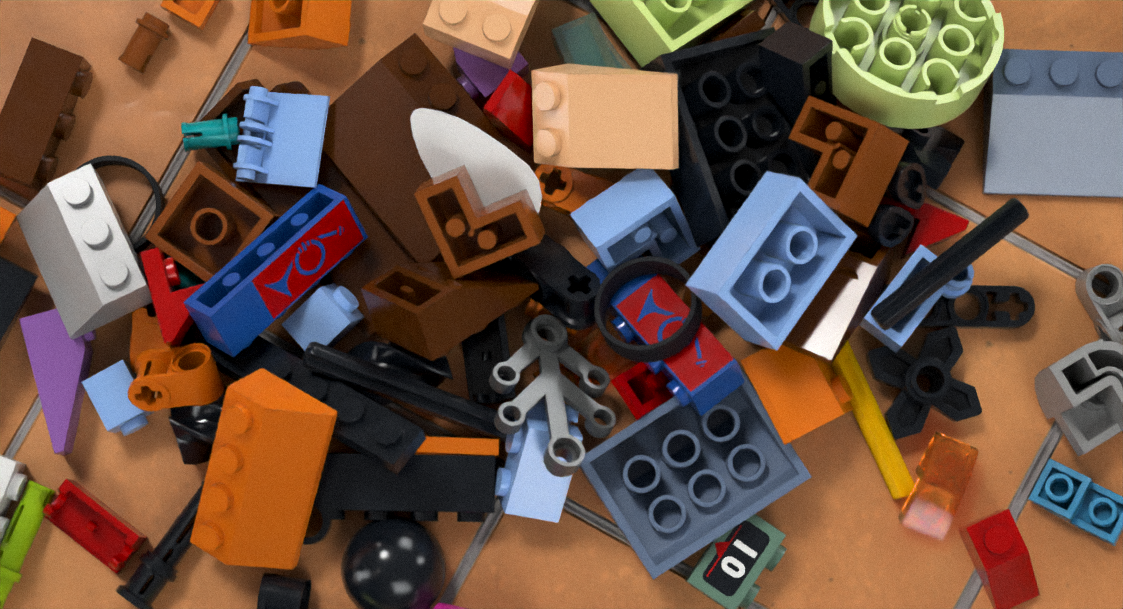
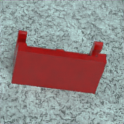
(94, 525)

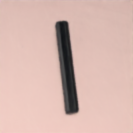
(949, 264)

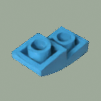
(1079, 501)

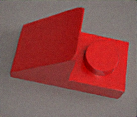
(930, 226)
(168, 303)
(642, 389)

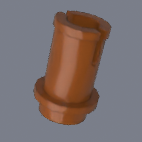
(144, 42)

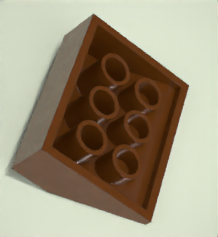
(374, 144)

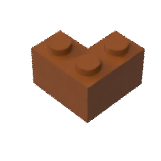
(854, 159)
(468, 231)

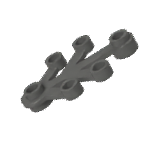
(555, 390)

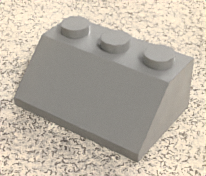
(84, 252)

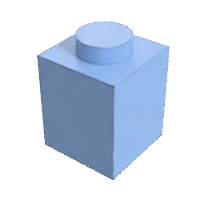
(324, 317)
(110, 398)

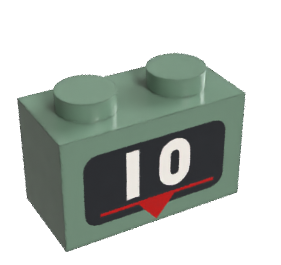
(735, 561)

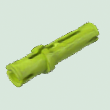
(21, 535)

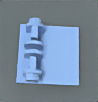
(281, 138)

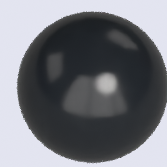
(393, 565)

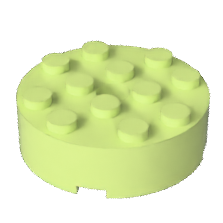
(910, 58)

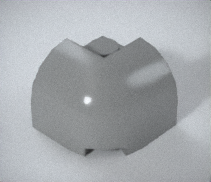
(1085, 394)

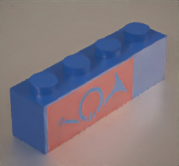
(276, 270)
(651, 312)

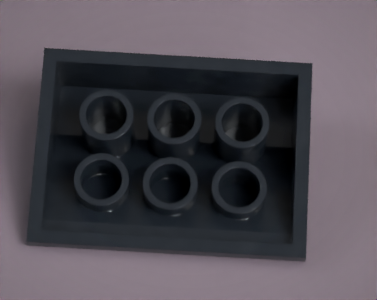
(727, 131)

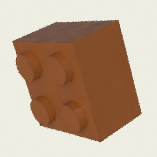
(209, 221)

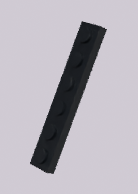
(359, 422)

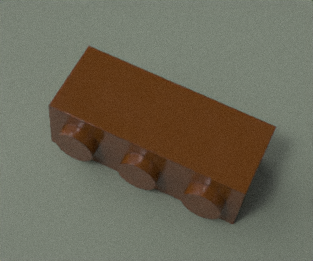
(40, 112)

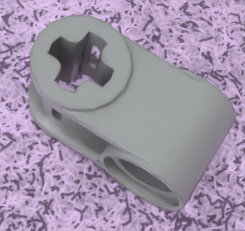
(1107, 311)

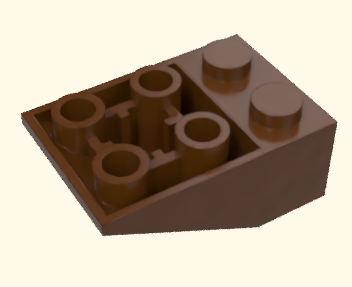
(842, 298)
(432, 312)

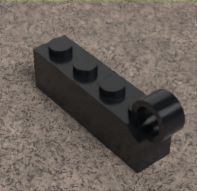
(421, 487)

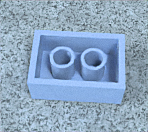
(771, 260)

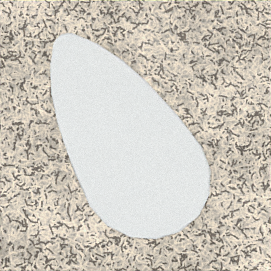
(451, 142)

